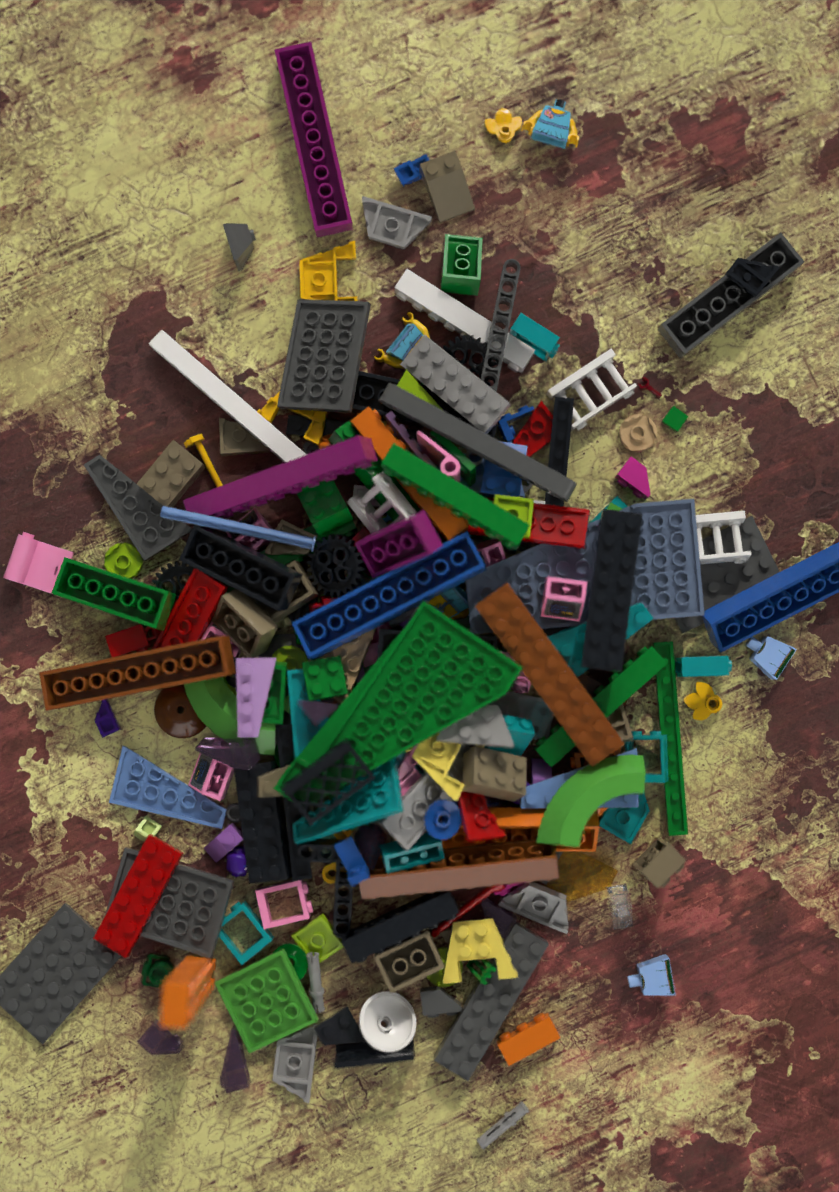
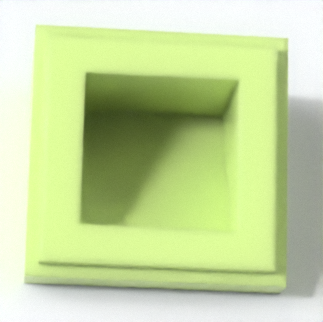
(147, 827)

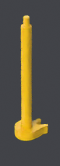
(197, 440)

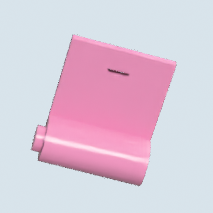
(439, 456)
(35, 563)

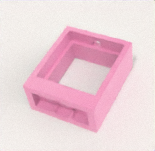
(265, 909)

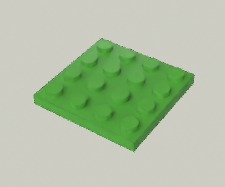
(266, 1001)

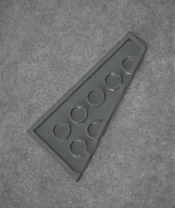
(135, 509)

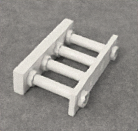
(590, 371)
(366, 512)
(715, 522)

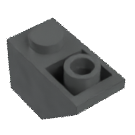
(438, 1001)

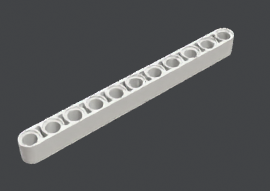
(225, 397)

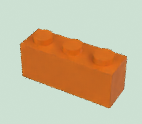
(528, 1038)

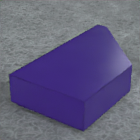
(106, 720)

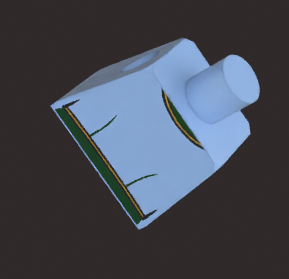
(770, 655)
(654, 977)

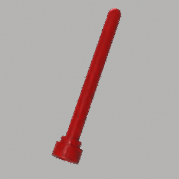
(467, 907)

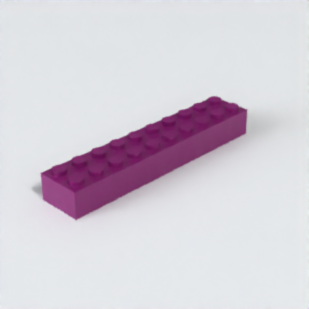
(313, 139)
(284, 479)

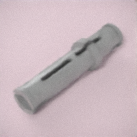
(316, 991)
(509, 1119)

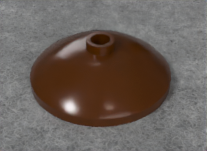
(170, 720)

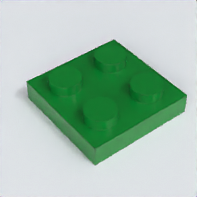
(324, 678)

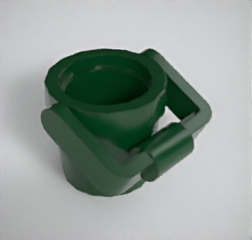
(157, 972)

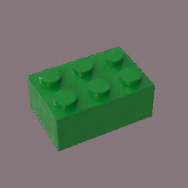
(325, 507)

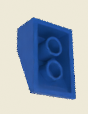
(499, 480)

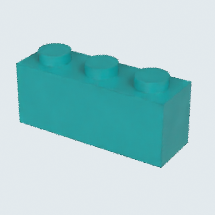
(423, 851)

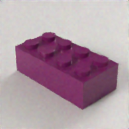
(398, 544)

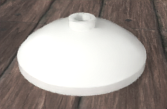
(397, 1015)

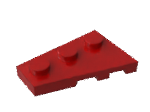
(536, 431)
(477, 819)

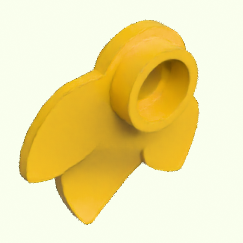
(503, 123)
(700, 701)

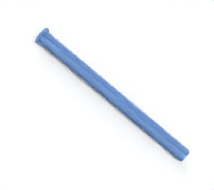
(238, 527)

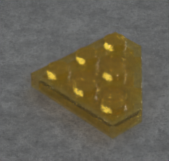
(581, 875)

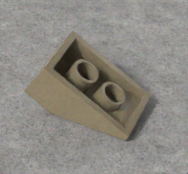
(447, 186)

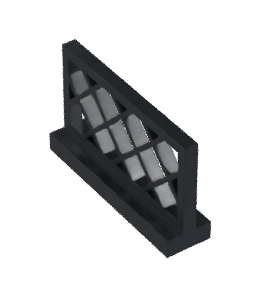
(317, 767)
(363, 1054)

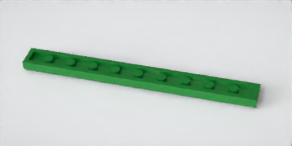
(669, 725)

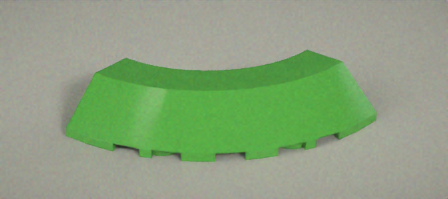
(218, 711)
(585, 793)

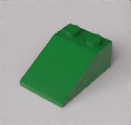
(461, 264)
(276, 696)

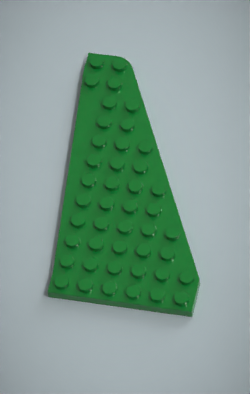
(413, 691)

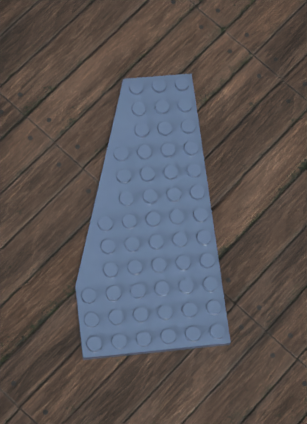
(664, 577)

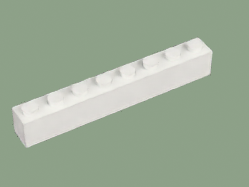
(459, 317)

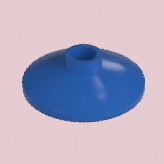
(450, 819)

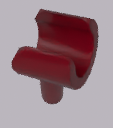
(649, 388)

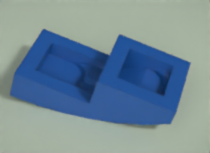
(409, 171)

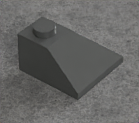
(240, 242)

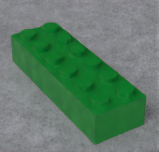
(114, 594)

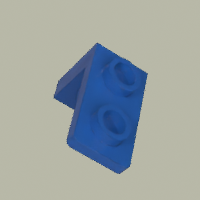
(508, 431)
(352, 860)

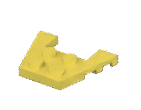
(436, 761)
(476, 941)

